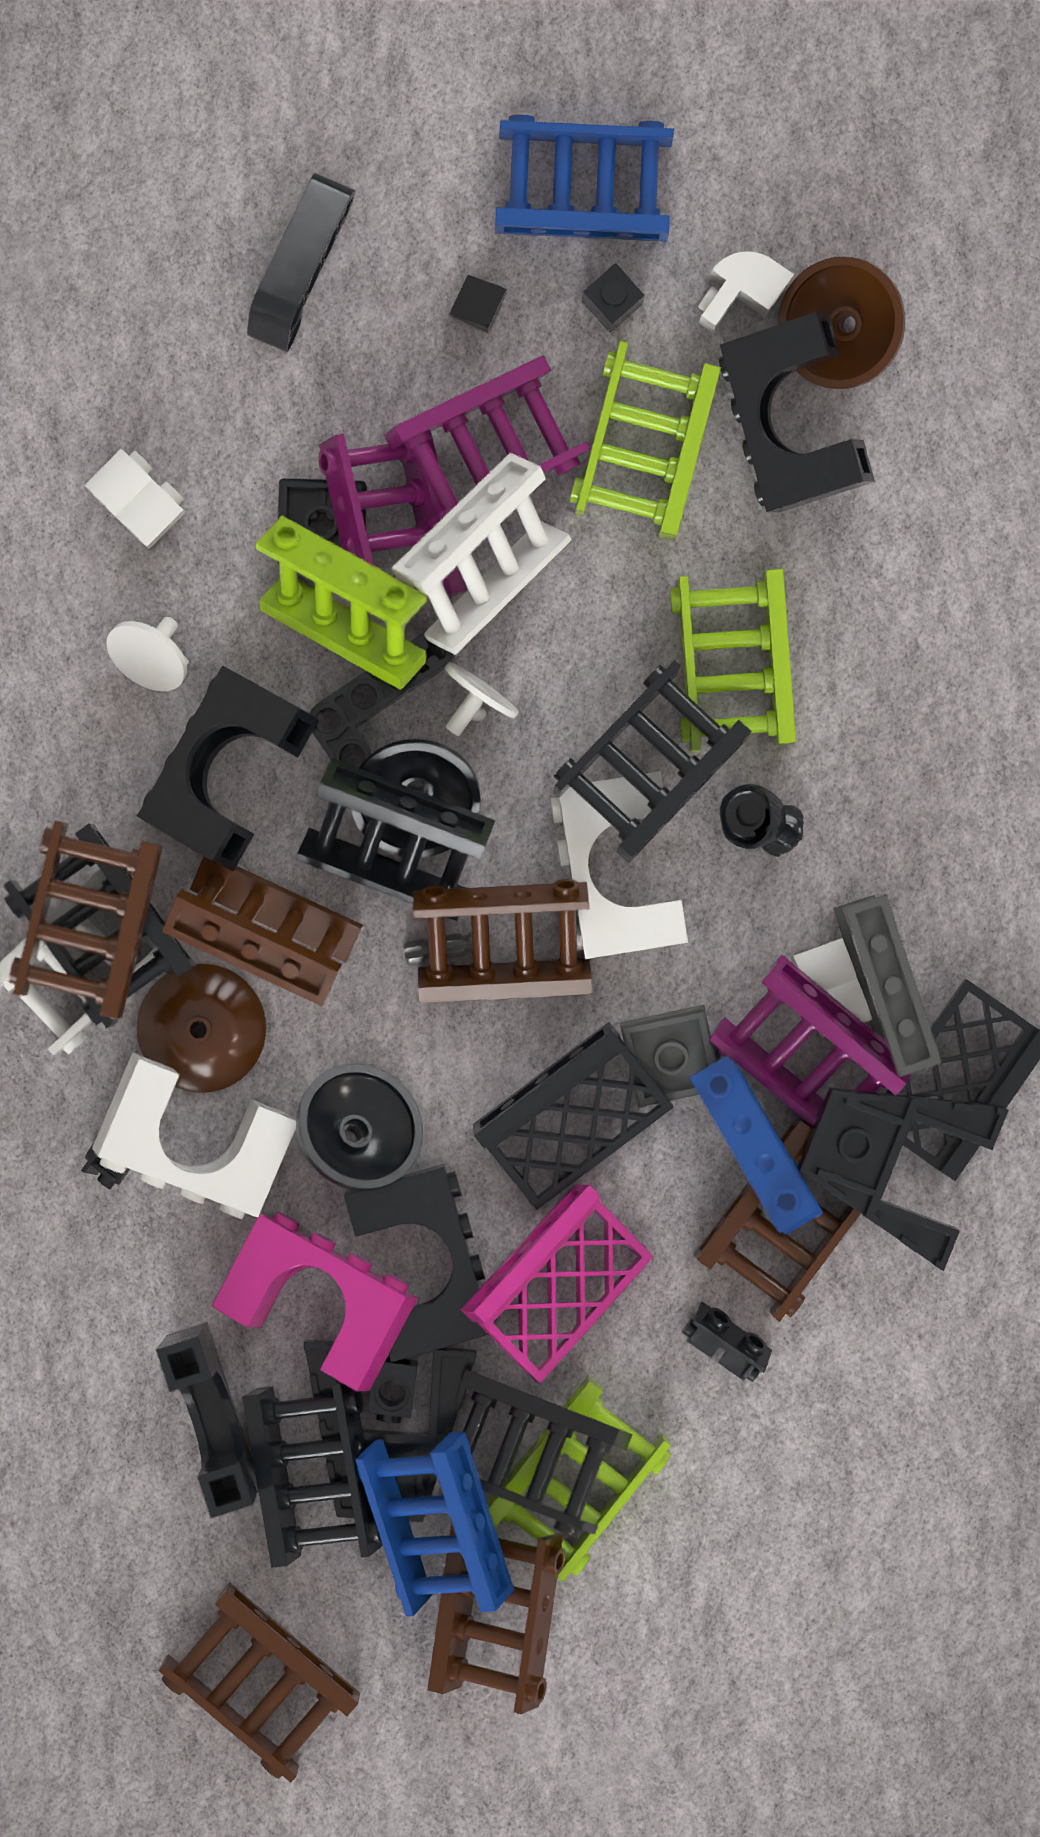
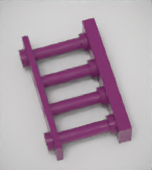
(489, 400)
(337, 464)
(818, 1013)

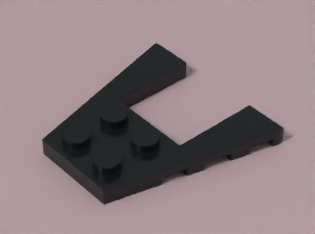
(860, 1142)
(445, 1402)

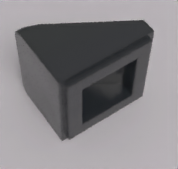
(478, 303)

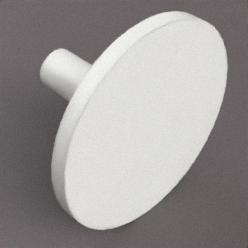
(148, 654)
(472, 706)

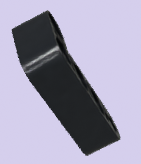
(298, 262)
(353, 717)

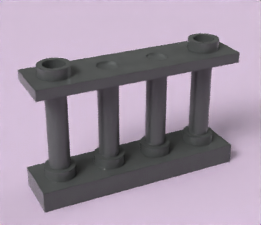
(887, 982)

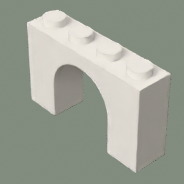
(607, 926)
(235, 1179)

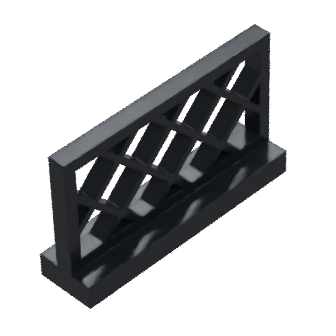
(550, 1086)
(997, 1090)

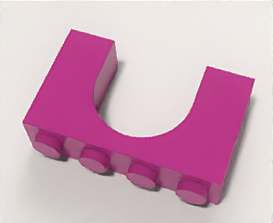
(373, 1304)

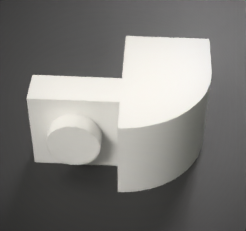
(744, 276)

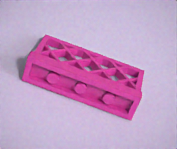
(536, 1252)

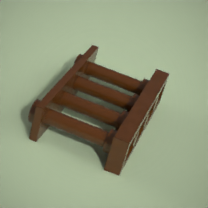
(253, 947)
(119, 950)
(502, 980)
(746, 1214)
(457, 1626)
(300, 1667)

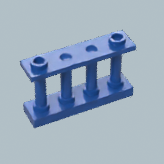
(603, 220)
(756, 1145)
(461, 1500)

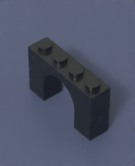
(755, 370)
(180, 796)
(428, 1201)
(195, 1369)

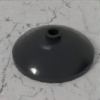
(440, 771)
(378, 1114)

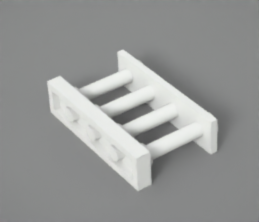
(461, 531)
(69, 1036)

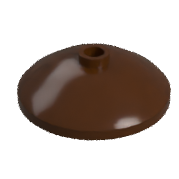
(844, 290)
(232, 1020)

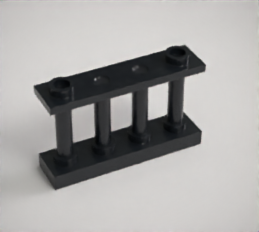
(692, 770)
(401, 807)
(166, 958)
(561, 1426)
(280, 1497)

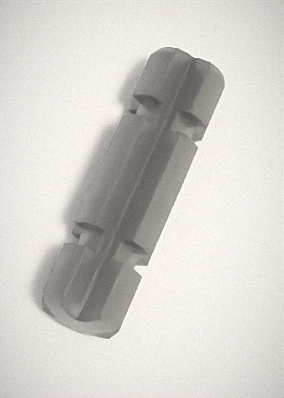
(456, 946)

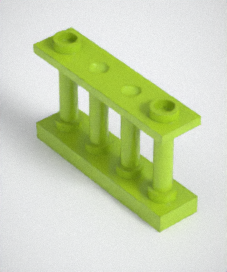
(675, 470)
(331, 623)
(770, 636)
(587, 1402)

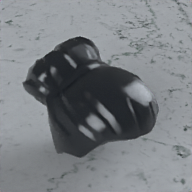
(758, 819)

